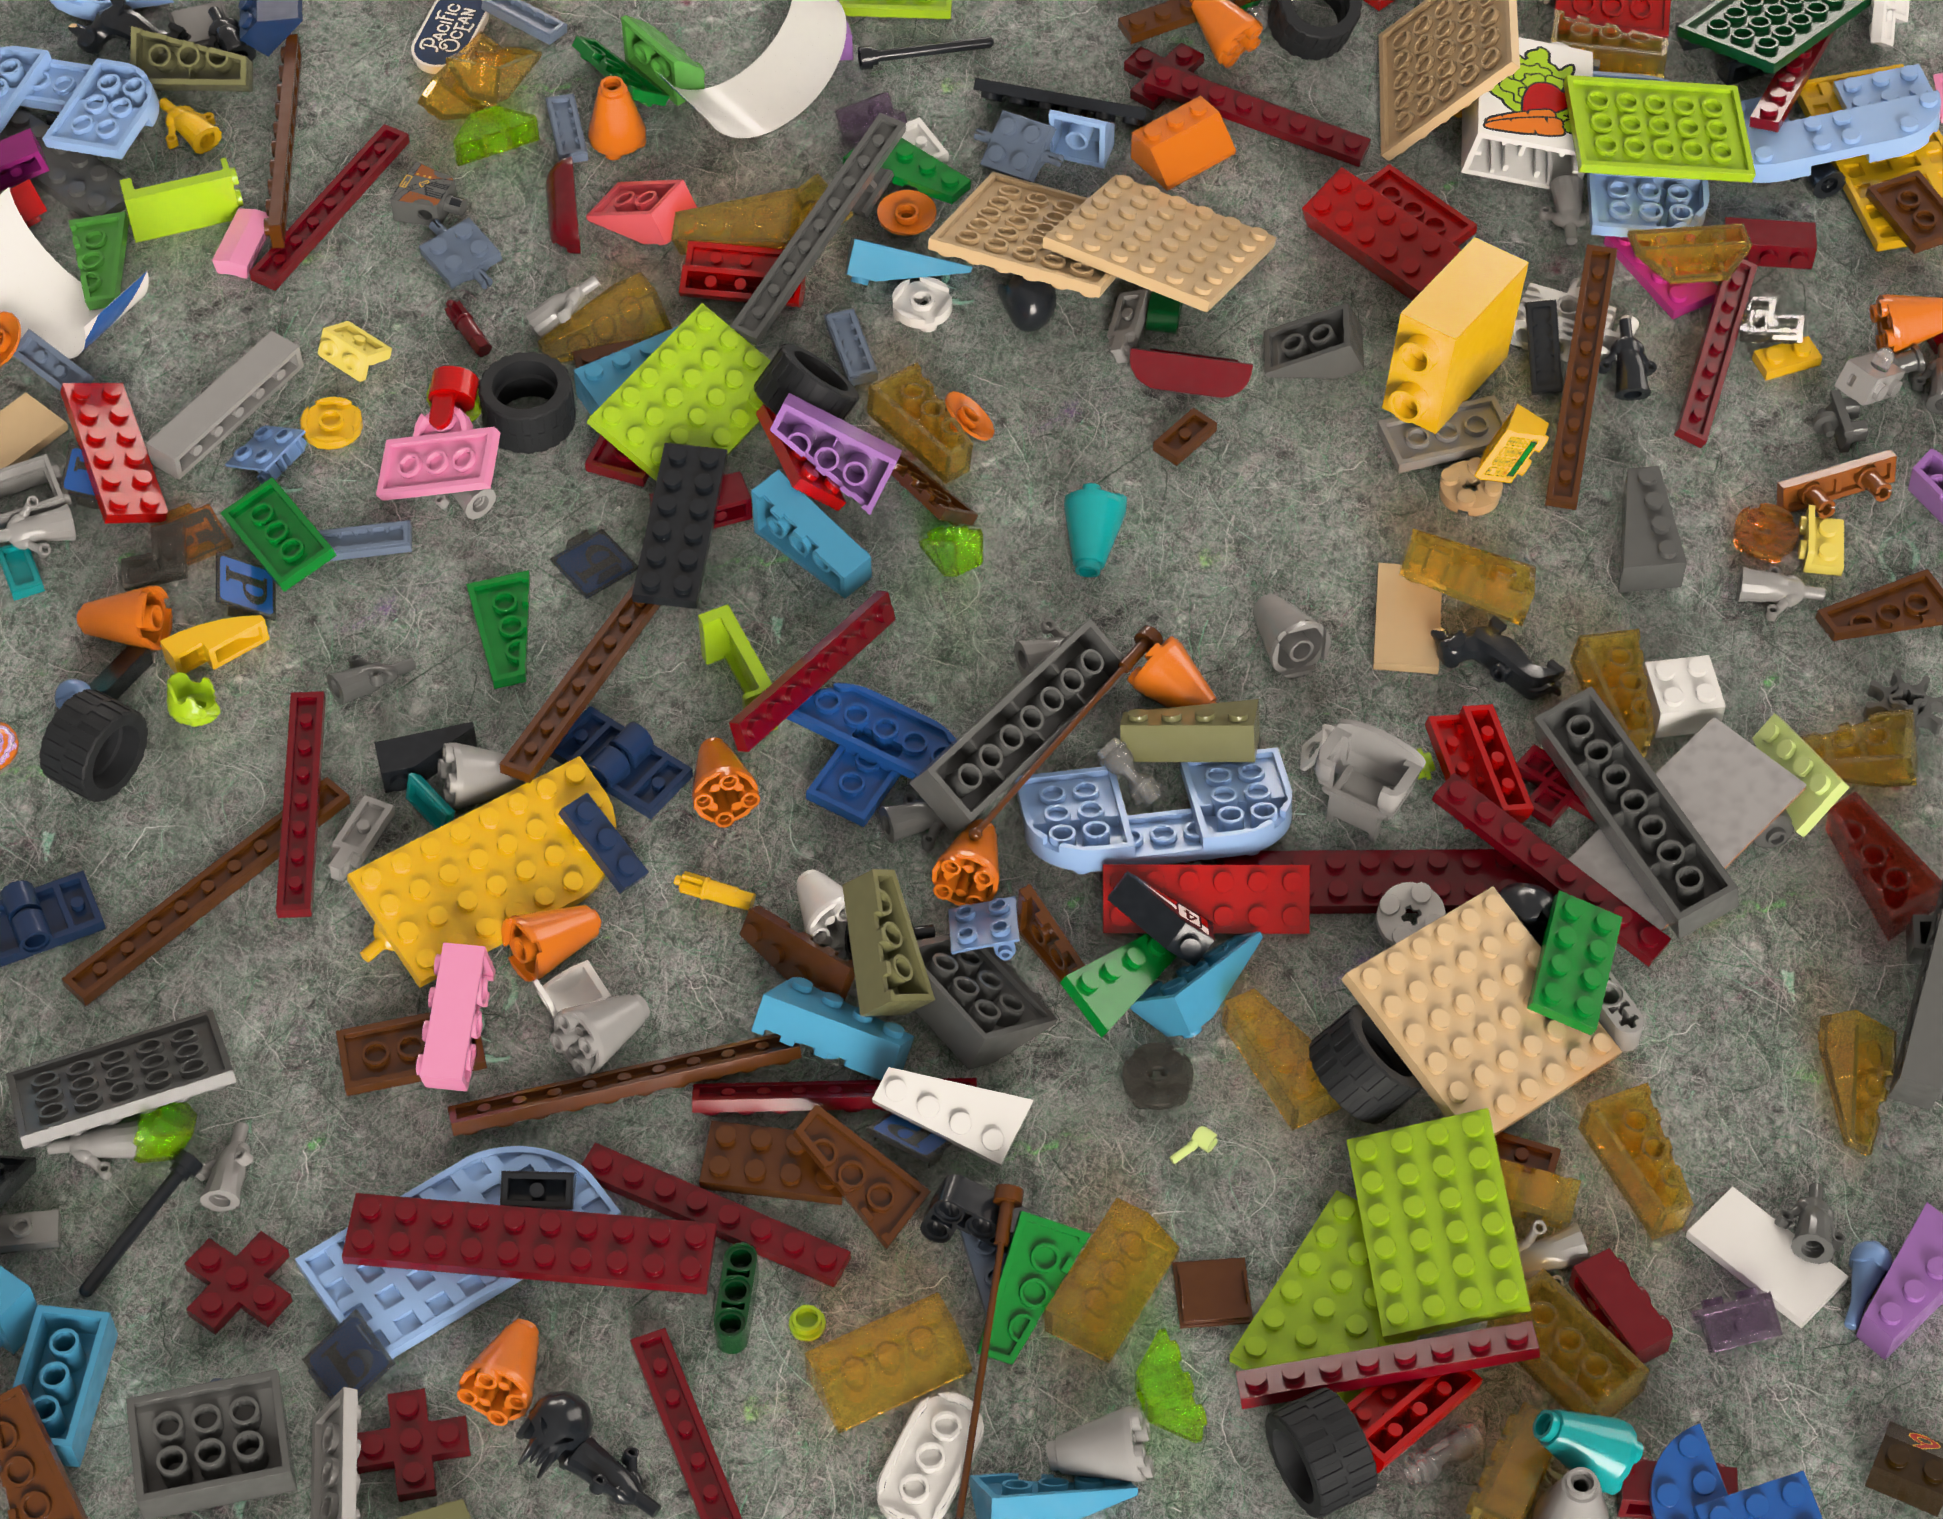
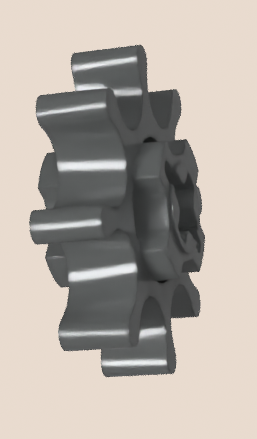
(1906, 696)

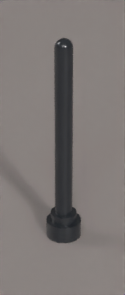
(871, 56)
(183, 1166)

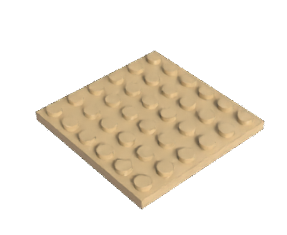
(1440, 63)
(1005, 230)
(1160, 242)
(1460, 1015)

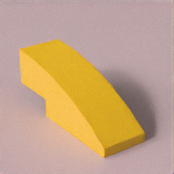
(214, 642)

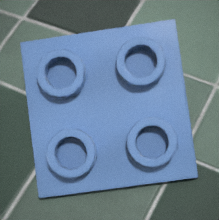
(269, 451)
(985, 926)

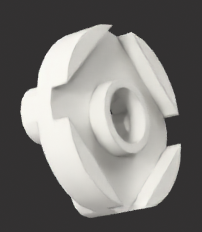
(925, 316)
(1405, 896)

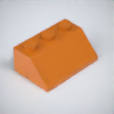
(1182, 143)

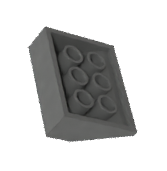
(979, 1003)
(210, 1445)

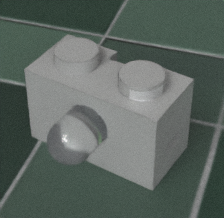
(1871, 377)

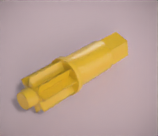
(715, 891)

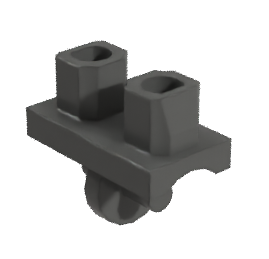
(873, 192)
(1836, 421)

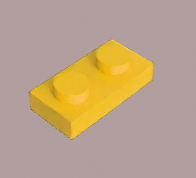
(1786, 358)

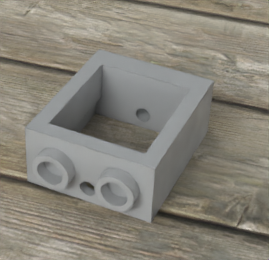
(28, 475)

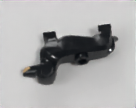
(117, 23)
(1500, 656)

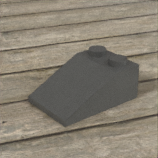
(1315, 346)

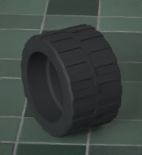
(1309, 40)
(526, 376)
(808, 378)
(93, 745)
(1361, 1067)
(1321, 1452)

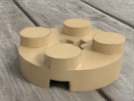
(1456, 497)

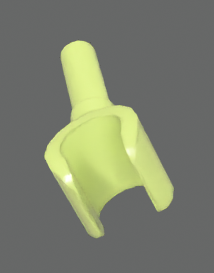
(1202, 1138)

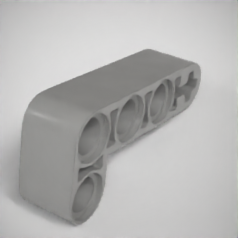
(1621, 1017)

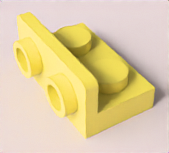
(352, 349)
(1821, 544)

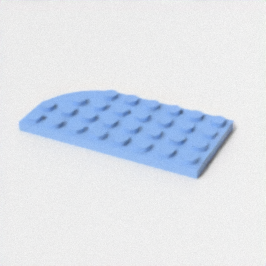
(415, 1304)

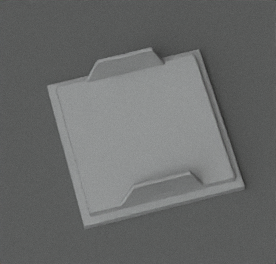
(197, 20)

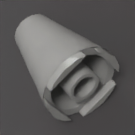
(1290, 636)

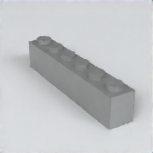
(224, 405)

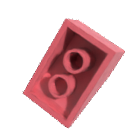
(643, 209)

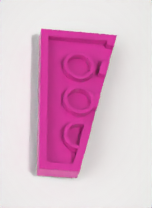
(1673, 298)

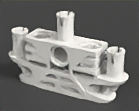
(1566, 313)

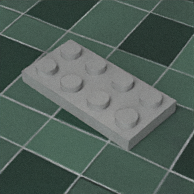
(1460, 438)
(335, 1458)

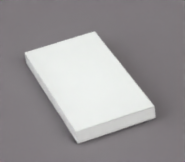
(1761, 1256)

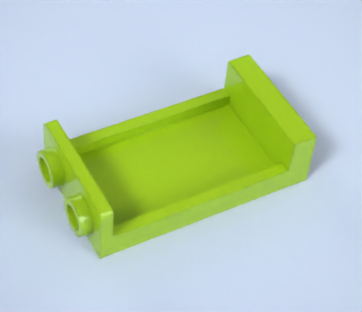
(182, 203)
(724, 639)

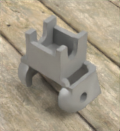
(1376, 778)

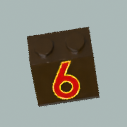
(1909, 1469)

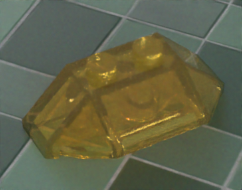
(1692, 252)

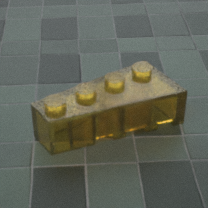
(1517, 1471)

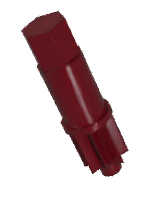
(464, 322)

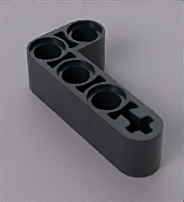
(966, 1207)

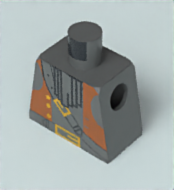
(426, 197)

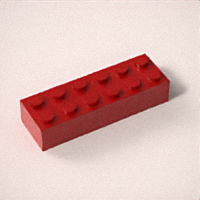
(1378, 233)

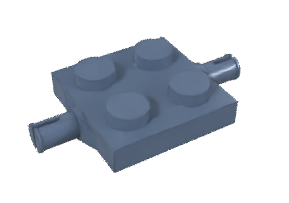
(1018, 146)
(460, 253)

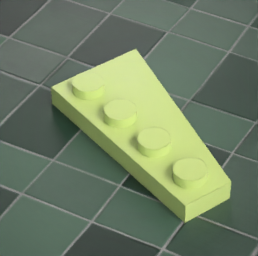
(1796, 756)

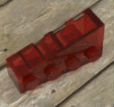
(1882, 865)

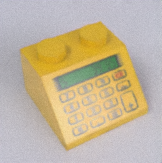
(1512, 446)

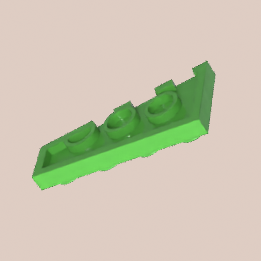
(100, 256)

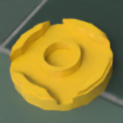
(331, 423)

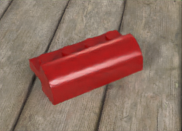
(729, 272)
(1479, 753)
(1404, 1411)

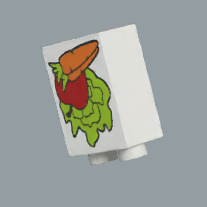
(1523, 124)

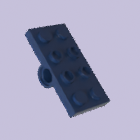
(624, 761)
(45, 916)

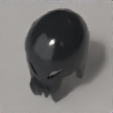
(1028, 302)
(1530, 905)
(555, 1429)

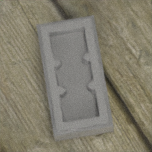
(30, 1231)

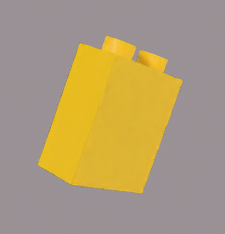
(1454, 335)

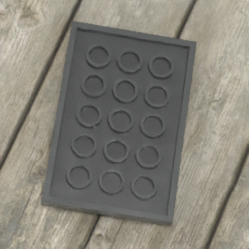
(119, 1079)

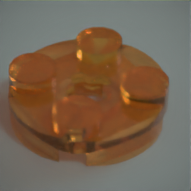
(1763, 546)

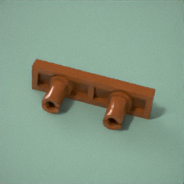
(1825, 485)

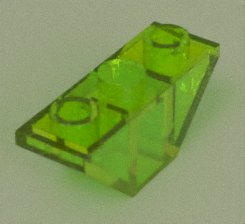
(493, 132)
(954, 549)
(164, 1132)
(1167, 1390)

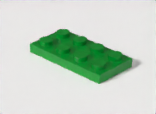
(278, 534)
(1575, 963)

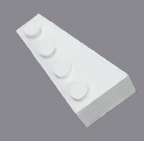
(960, 1113)

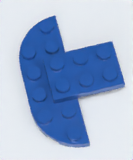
(876, 746)
(1690, 1487)

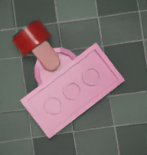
(444, 448)

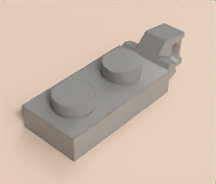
(1127, 323)
(359, 835)

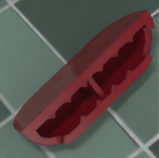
(563, 206)
(1190, 372)

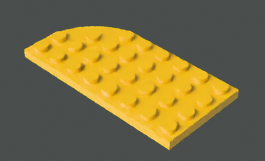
(1818, 99)
(483, 870)

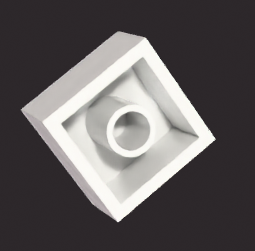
(1683, 695)

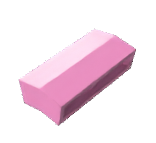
(241, 243)

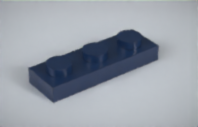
(603, 843)

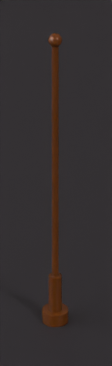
(1144, 640)
(1008, 1198)

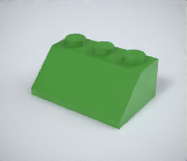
(654, 53)

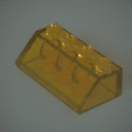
(1111, 1281)
(887, 1362)

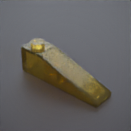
(445, 95)
(617, 315)
(1873, 751)

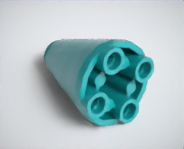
(1093, 526)
(1590, 1441)

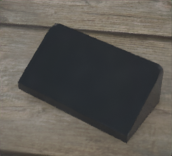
(1737, 72)
(122, 671)
(538, 1189)

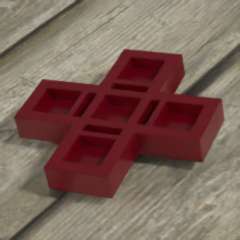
(1142, 61)
(1553, 791)
(238, 1282)
(413, 1444)

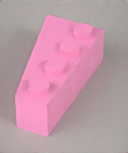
(455, 1016)

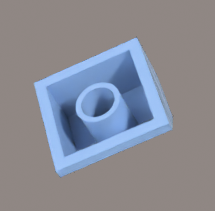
(1081, 138)

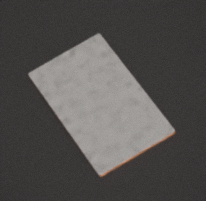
(1723, 790)

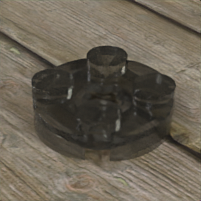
(1157, 1094)

